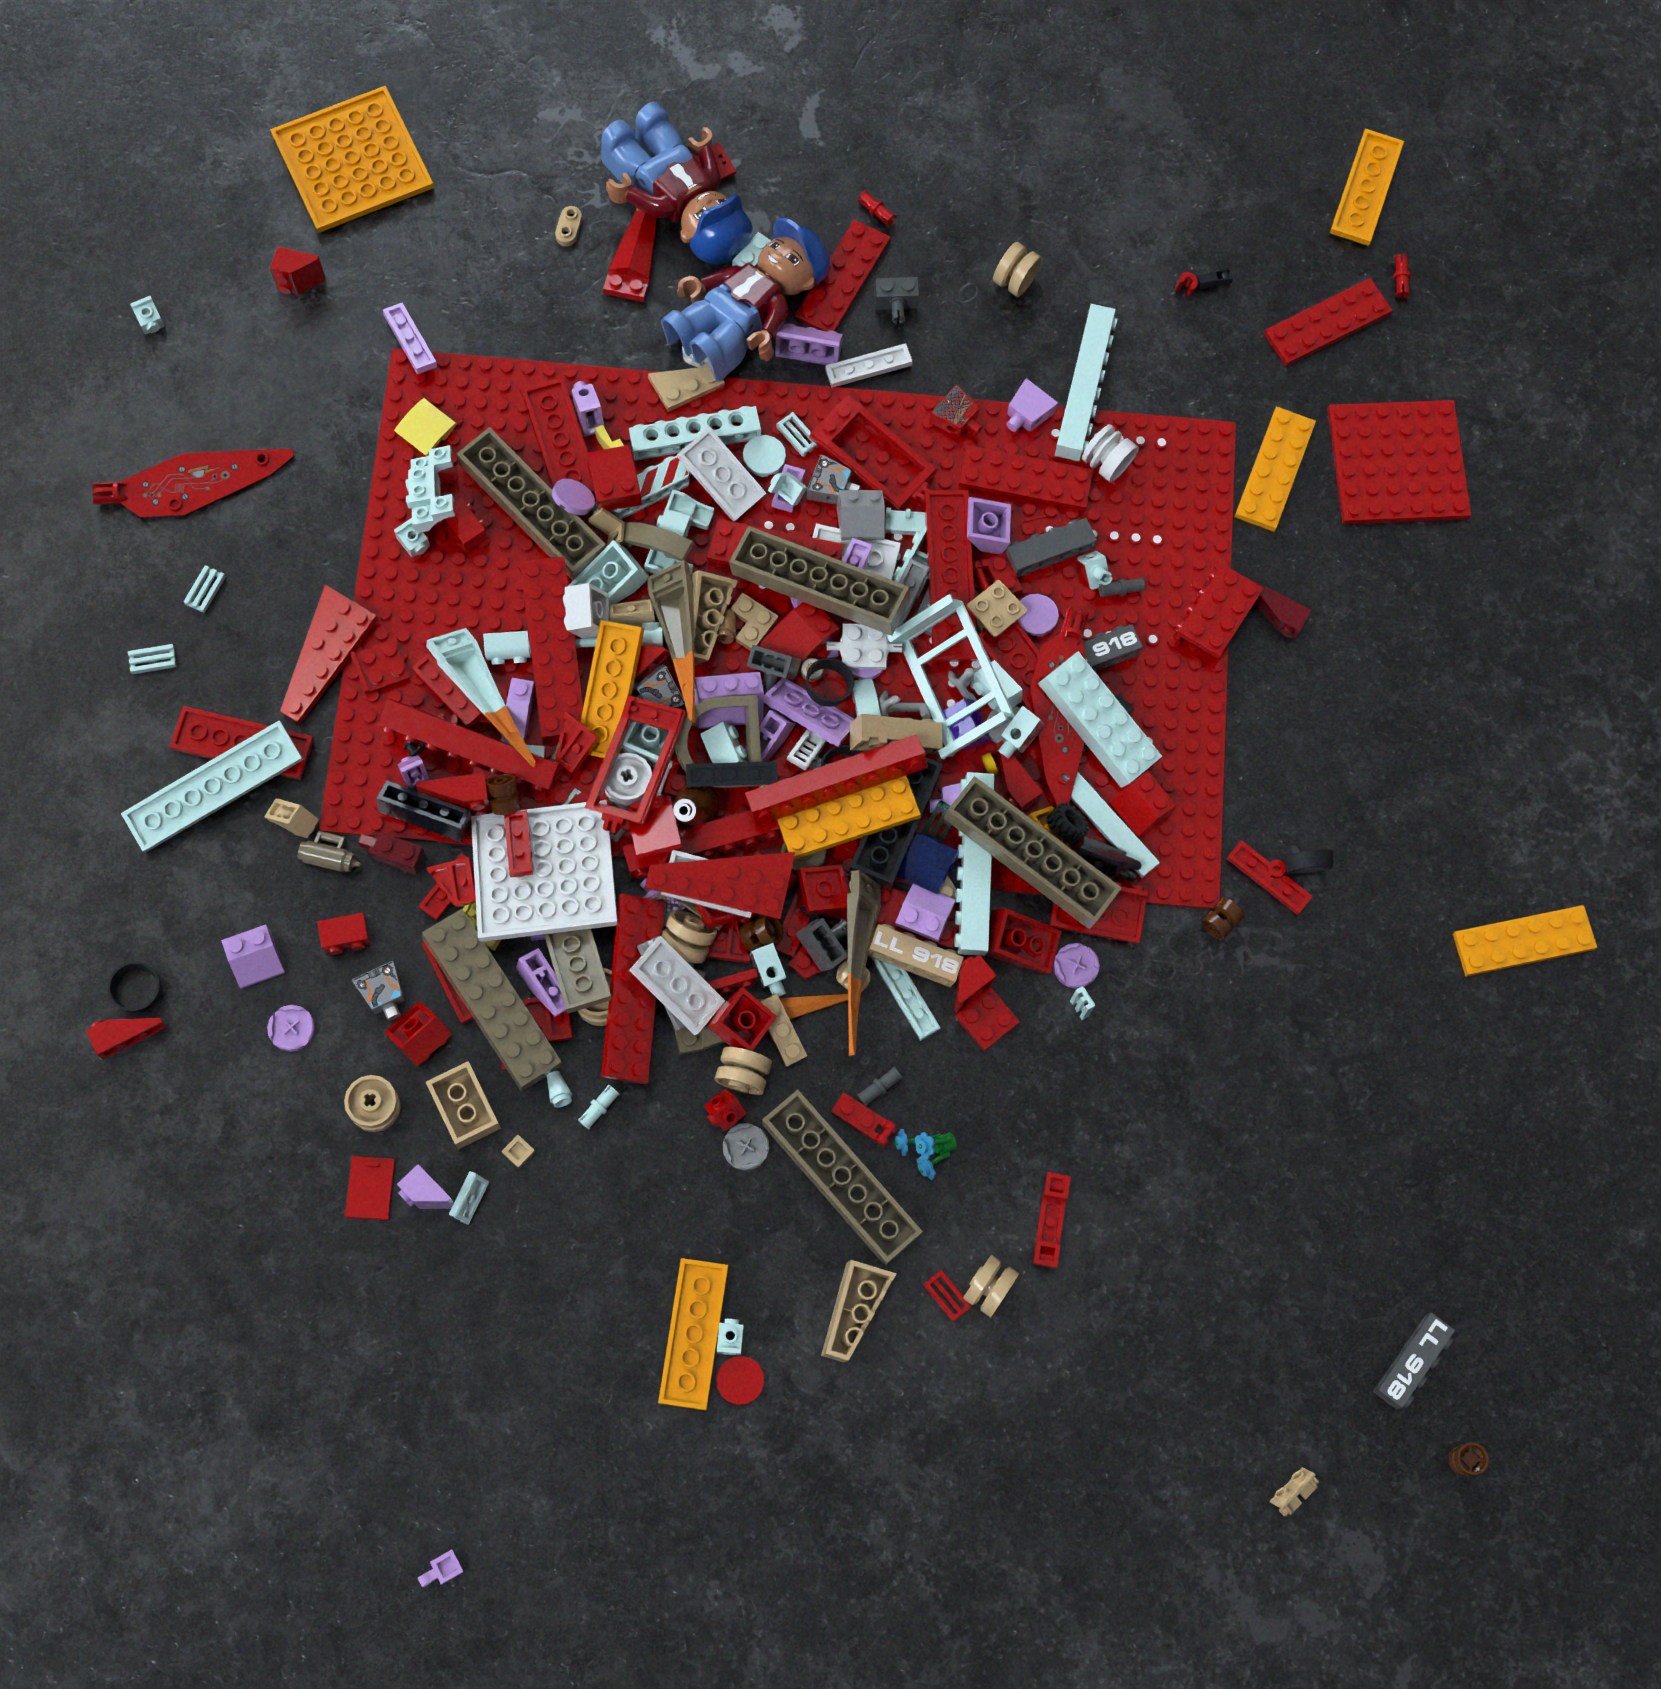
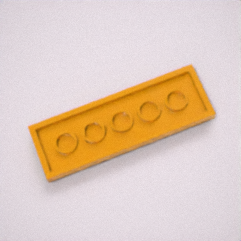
(1366, 187)
(1275, 469)
(610, 680)
(849, 817)
(1524, 940)
(693, 1334)

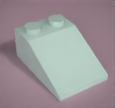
(614, 573)

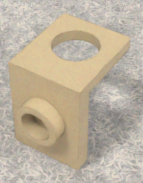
(608, 524)

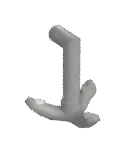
(964, 681)
(891, 704)

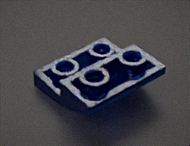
(928, 863)

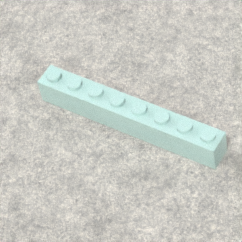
(1085, 382)
(974, 888)

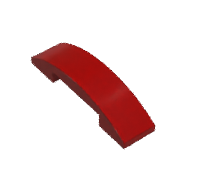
(1051, 1220)

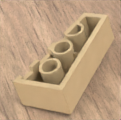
(710, 601)
(875, 731)
(855, 1306)

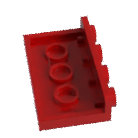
(1219, 610)
(1119, 921)

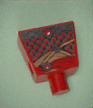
(956, 414)

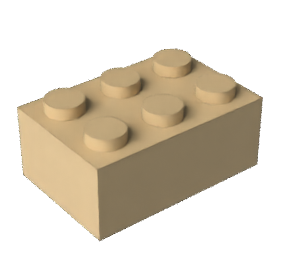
(463, 1105)

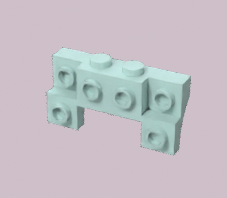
(424, 489)
(678, 517)

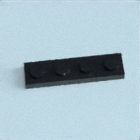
(731, 774)

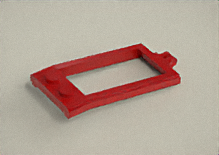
(840, 419)
(652, 715)

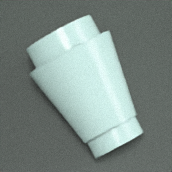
(558, 1090)

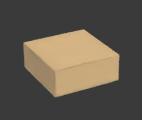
(518, 1151)

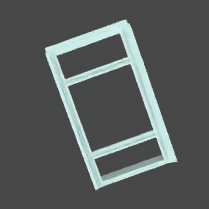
(923, 622)

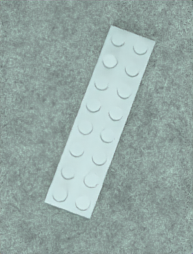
(211, 786)

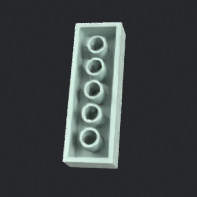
(1100, 719)

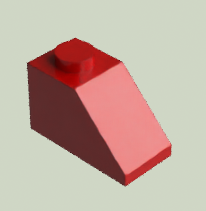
(649, 660)

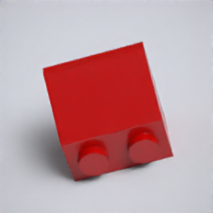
(296, 271)
(1142, 804)
(972, 981)
(742, 1020)
(418, 1033)

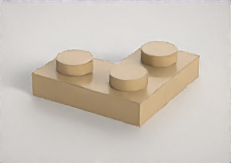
(757, 619)

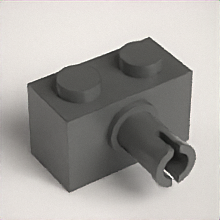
(896, 295)
(773, 665)
(823, 943)

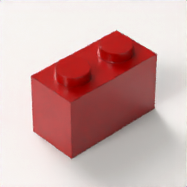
(465, 526)
(344, 933)

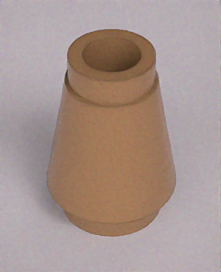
(727, 629)

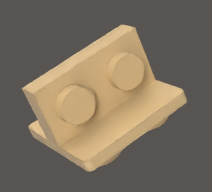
(996, 609)

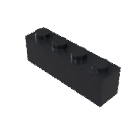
(424, 811)

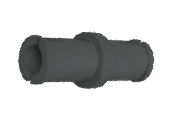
(1122, 587)
(879, 1086)

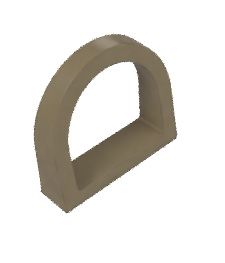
(750, 704)

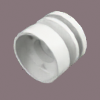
(1113, 455)

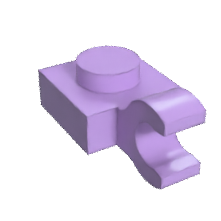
(444, 1568)

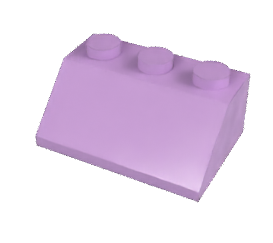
(808, 344)
(725, 686)

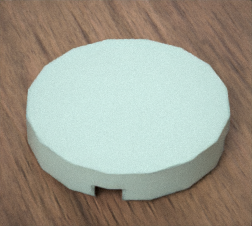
(764, 455)

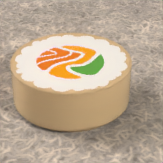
(804, 668)

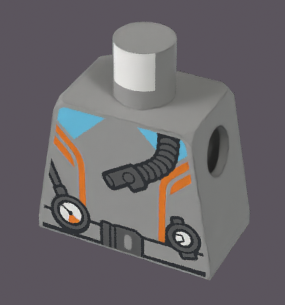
(828, 480)
(660, 688)
(381, 990)

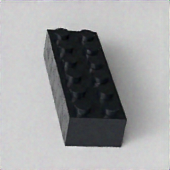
(884, 851)

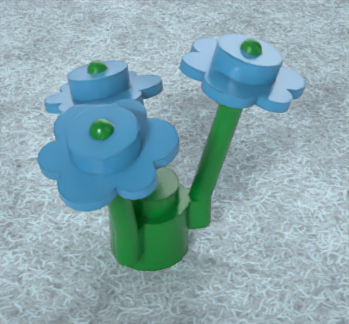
(927, 1146)

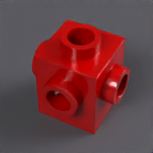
(724, 1110)

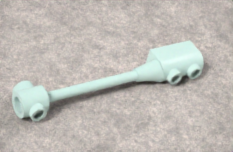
(517, 644)

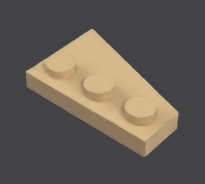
(684, 385)

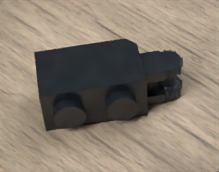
(1109, 860)

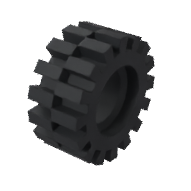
(1067, 824)

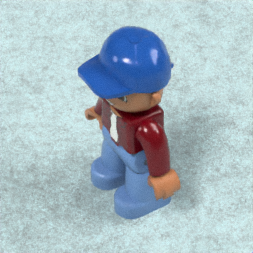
(674, 183)
(745, 302)

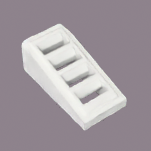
(814, 738)

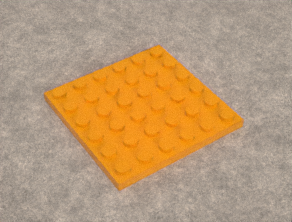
(352, 159)

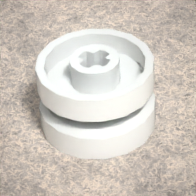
(632, 769)

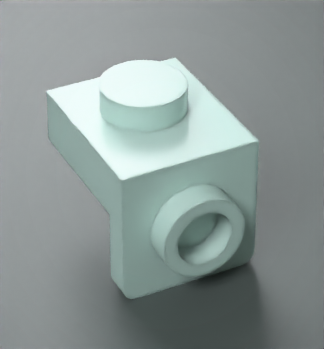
(787, 487)

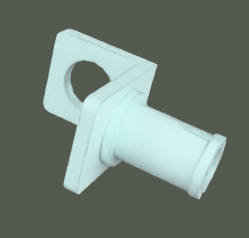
(1096, 569)

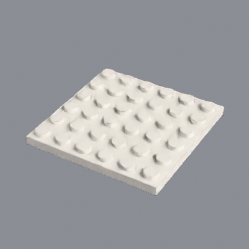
(569, 881)

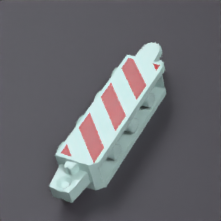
(656, 484)

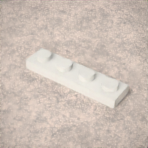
(868, 365)

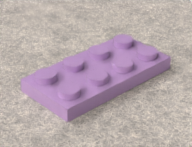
(799, 707)

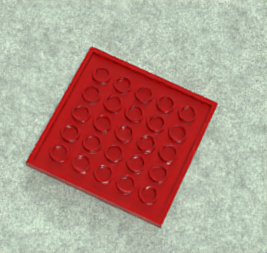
(1398, 462)

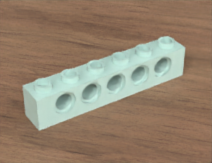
(667, 445)

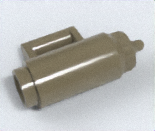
(327, 856)

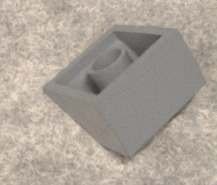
(861, 514)

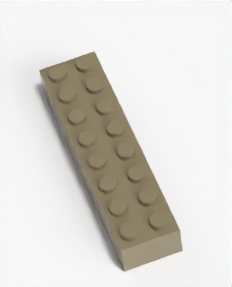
(529, 502)
(820, 580)
(1032, 852)
(491, 1000)
(841, 1177)

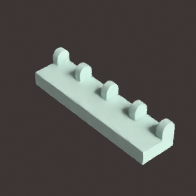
(904, 522)

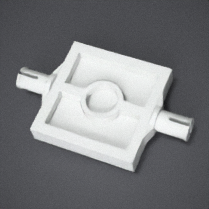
(863, 647)

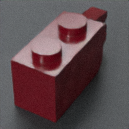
(394, 852)

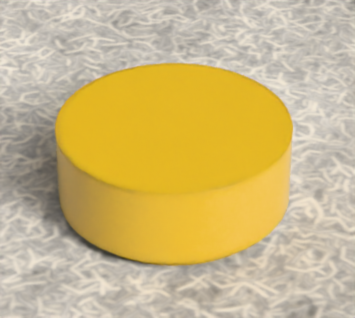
(989, 764)

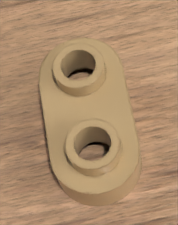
(570, 224)

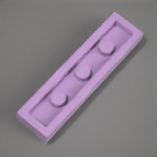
(409, 338)

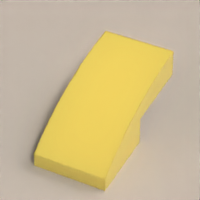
(604, 439)

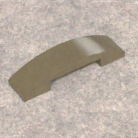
(657, 539)

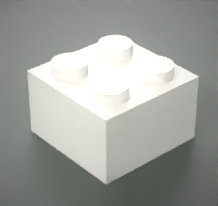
(585, 609)

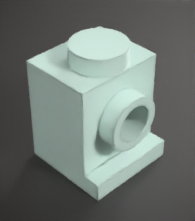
(147, 315)
(415, 546)
(726, 1346)

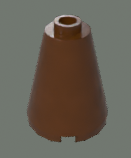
(695, 805)

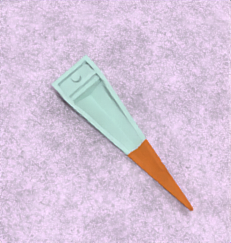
(465, 665)

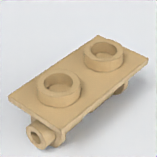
(1301, 1483)

